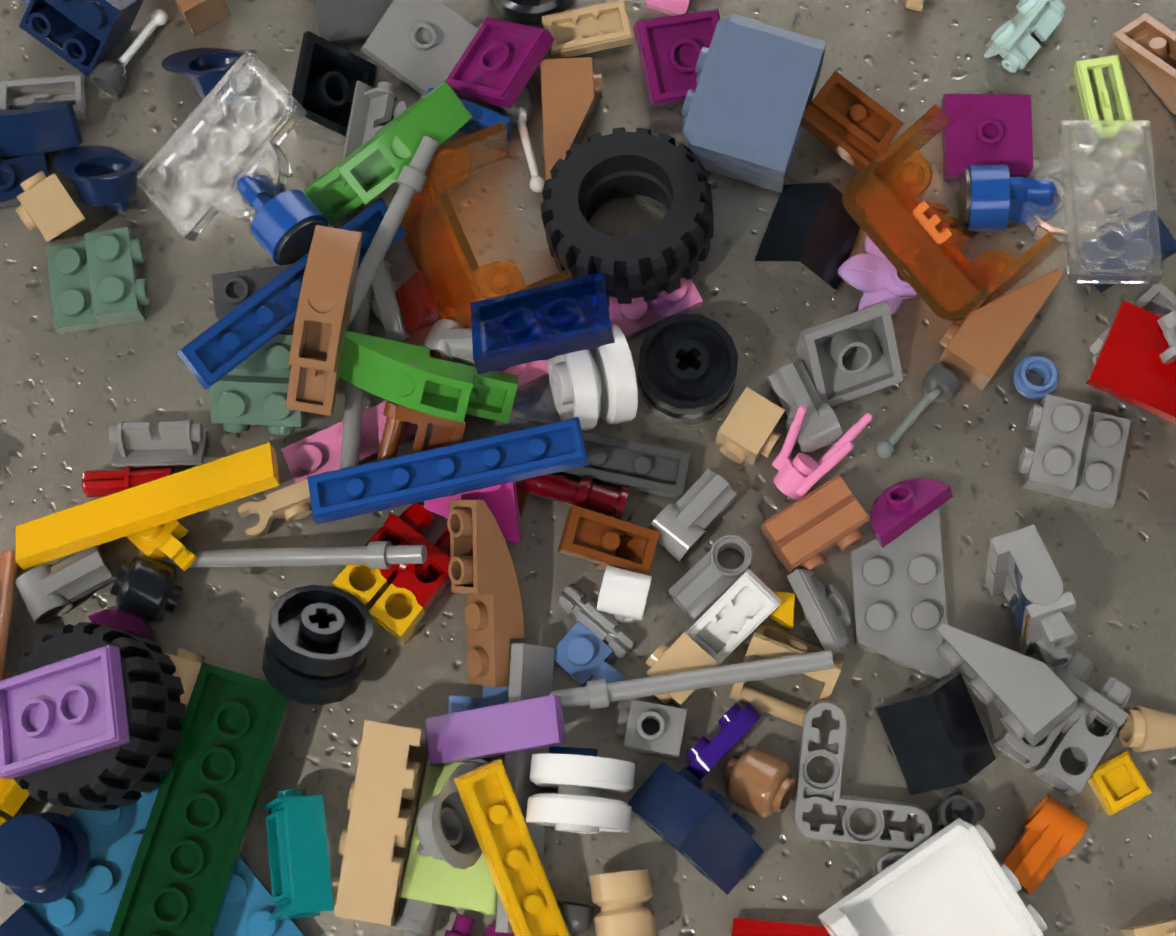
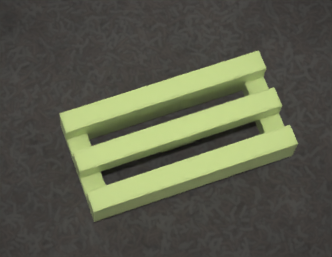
(1118, 85)

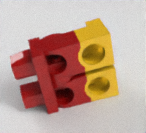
(405, 592)

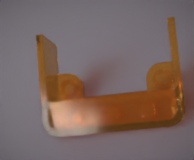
(882, 205)
(439, 240)

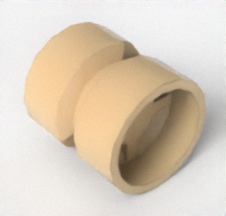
(623, 903)

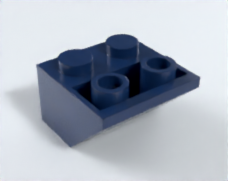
(80, 29)

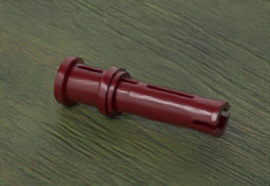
(581, 493)

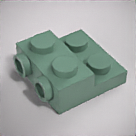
(97, 281)
(257, 391)

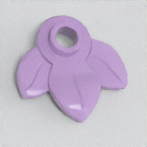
(876, 278)

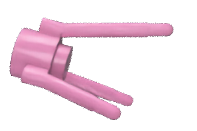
(800, 473)

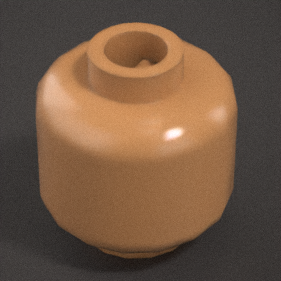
(759, 782)

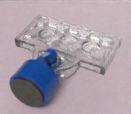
(233, 164)
(1090, 199)

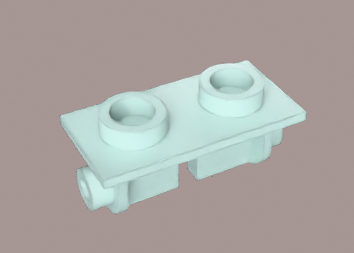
(1014, 37)

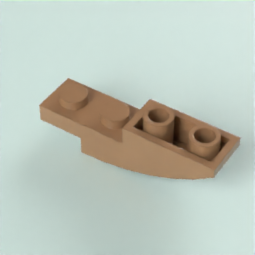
(322, 319)
(486, 573)

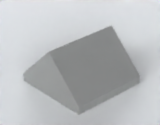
(851, 355)

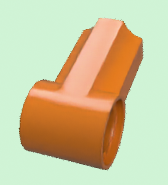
(1048, 834)

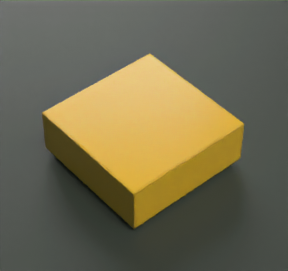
(1118, 783)

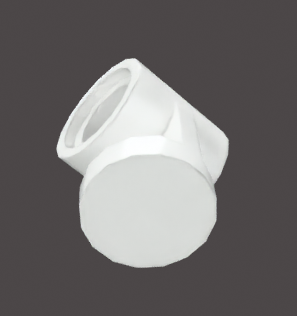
(624, 594)

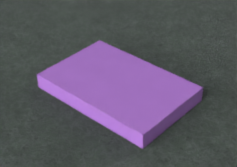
(62, 712)

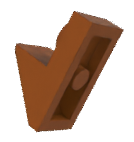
(608, 541)

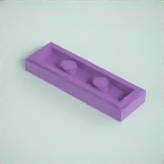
(495, 730)

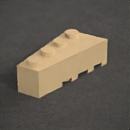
(380, 822)

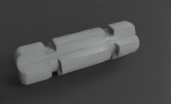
(599, 622)

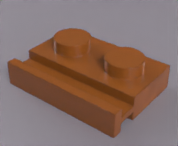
(849, 122)

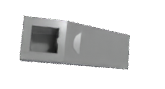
(1018, 685)

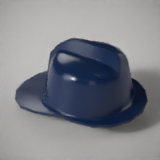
(203, 66)
(100, 175)

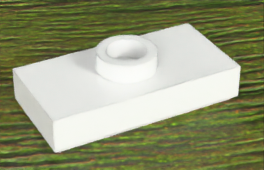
(733, 616)

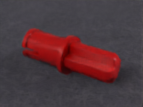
(107, 482)

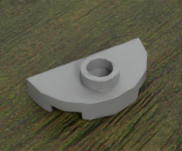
(386, 304)
(822, 609)

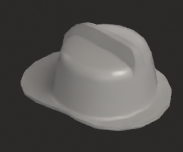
(445, 826)

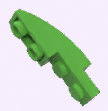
(382, 158)
(423, 383)

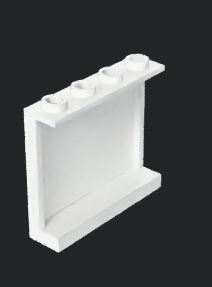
(939, 890)

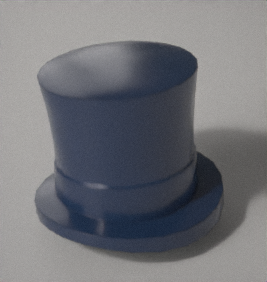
(43, 856)

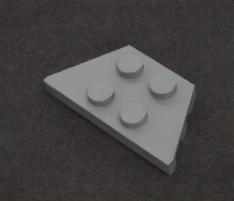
(902, 597)

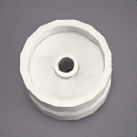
(595, 384)
(580, 799)

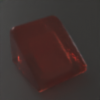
(418, 302)

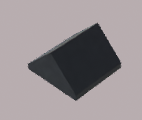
(326, 88)
(808, 235)
(936, 735)

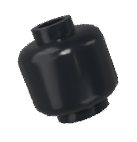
(146, 588)

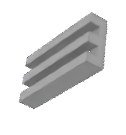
(50, 83)

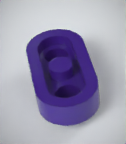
(735, 725)

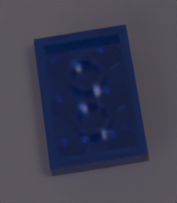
(541, 323)

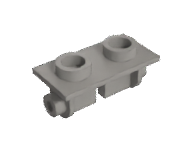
(369, 113)
(171, 445)

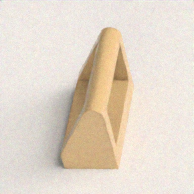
(771, 643)

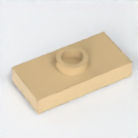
(589, 29)

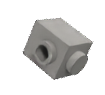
(652, 729)

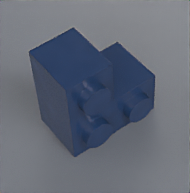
(697, 825)

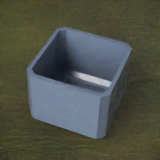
(751, 100)

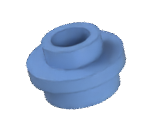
(1041, 366)

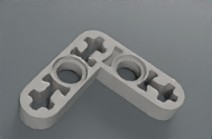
(828, 792)

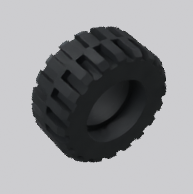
(629, 166)
(153, 717)

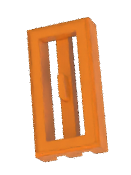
(933, 219)

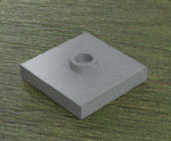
(419, 42)

